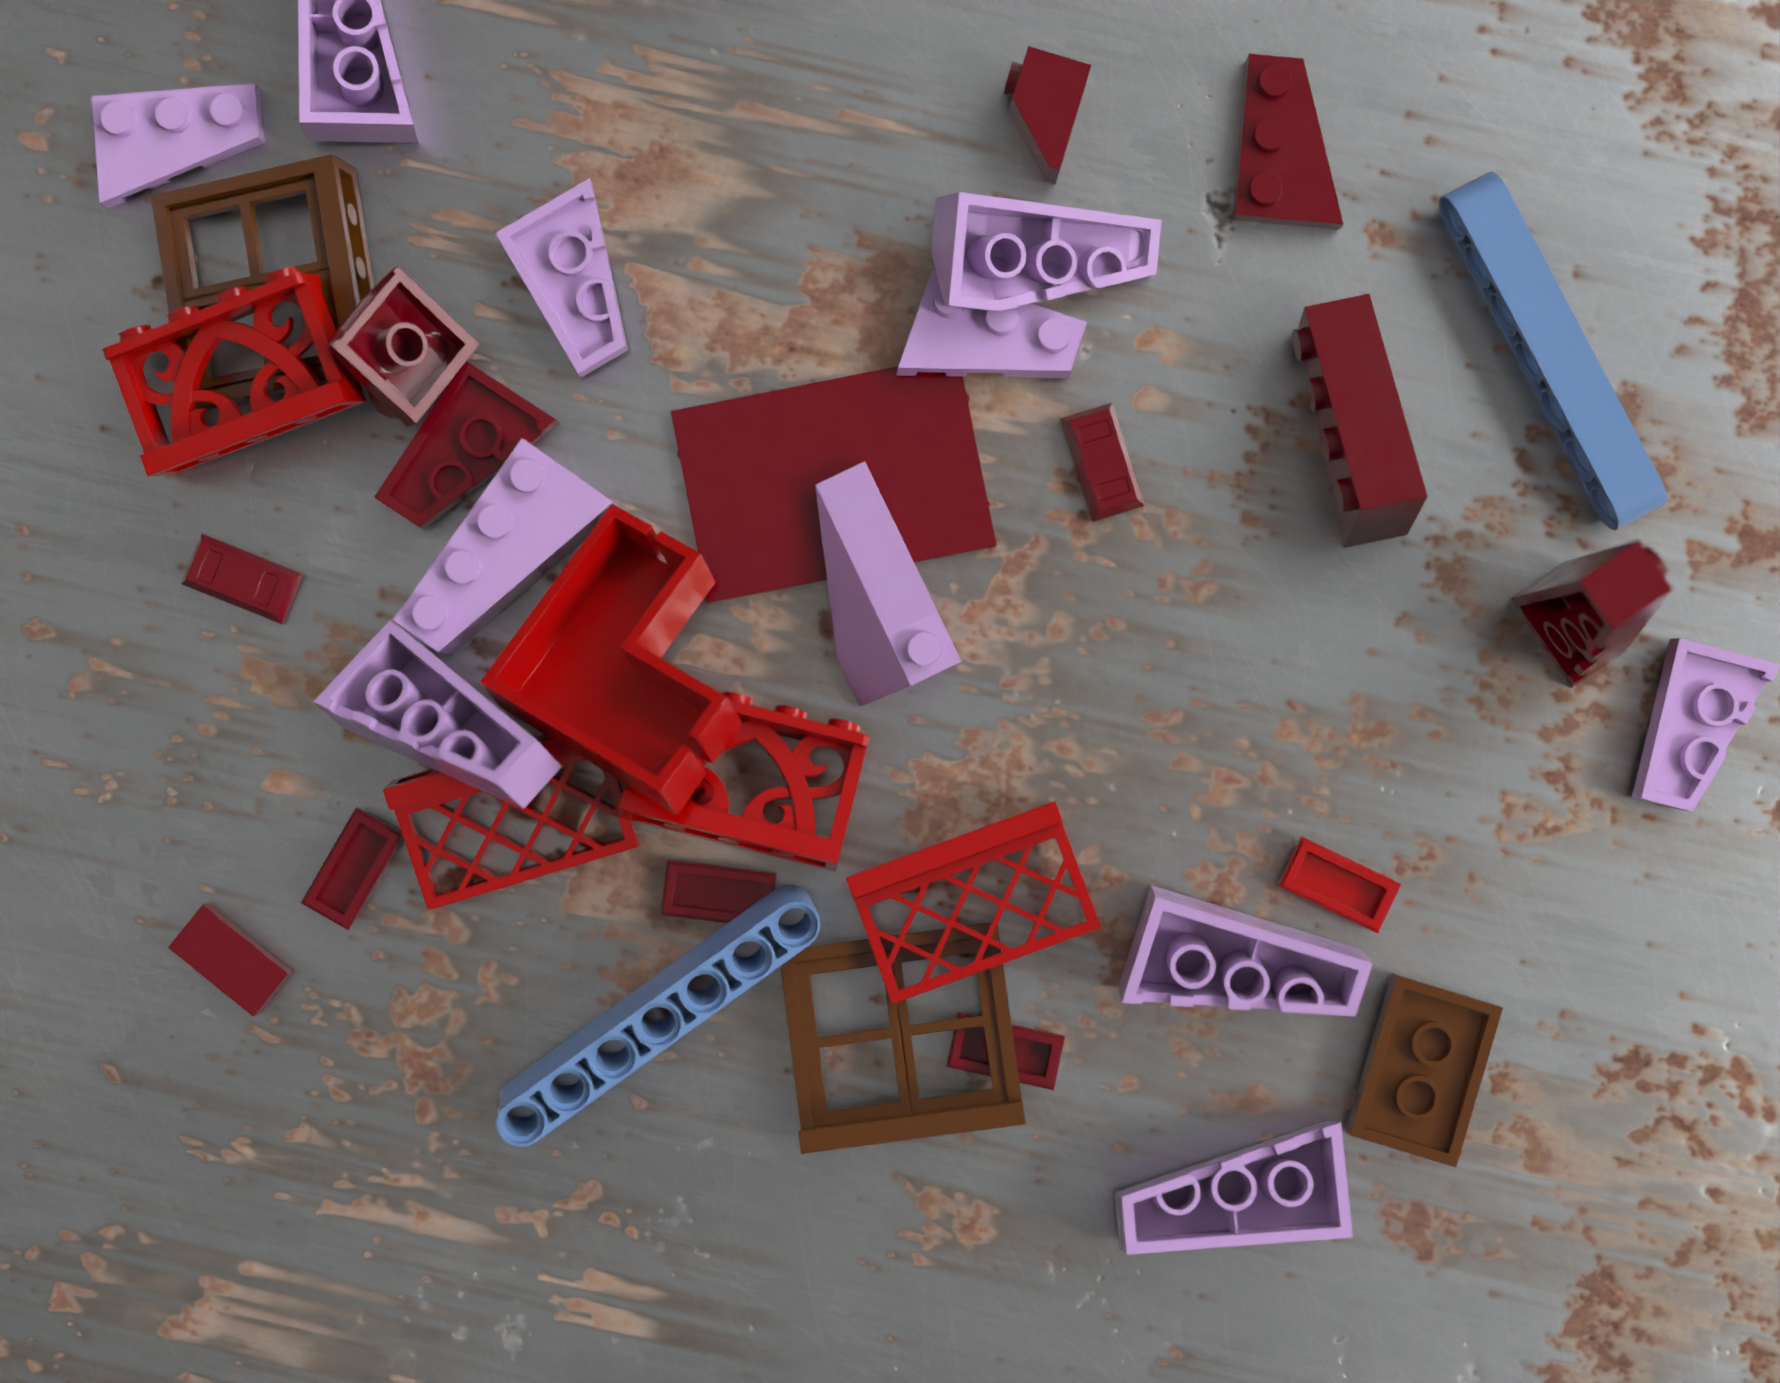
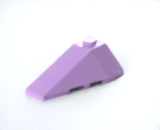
(1024, 252)
(878, 602)

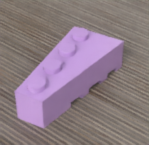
(350, 74)
(502, 547)
(428, 713)
(1217, 956)
(1254, 1196)

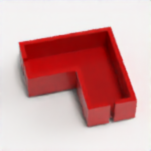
(593, 665)

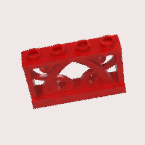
(192, 437)
(794, 835)

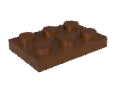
(1423, 1070)

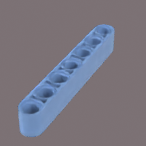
(1552, 351)
(645, 1038)

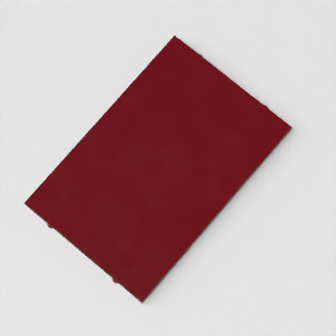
(758, 458)

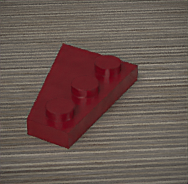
(1281, 149)
(460, 446)

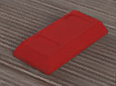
(1339, 884)

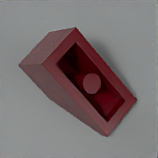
(1045, 105)

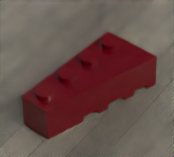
(1359, 421)
(1594, 606)

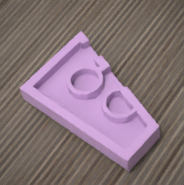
(163, 133)
(569, 275)
(1010, 342)
(1694, 717)

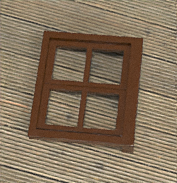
(337, 234)
(912, 1115)

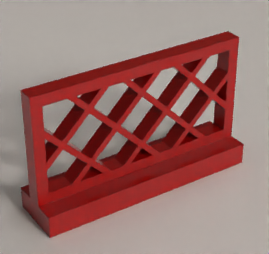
(434, 788)
(957, 856)

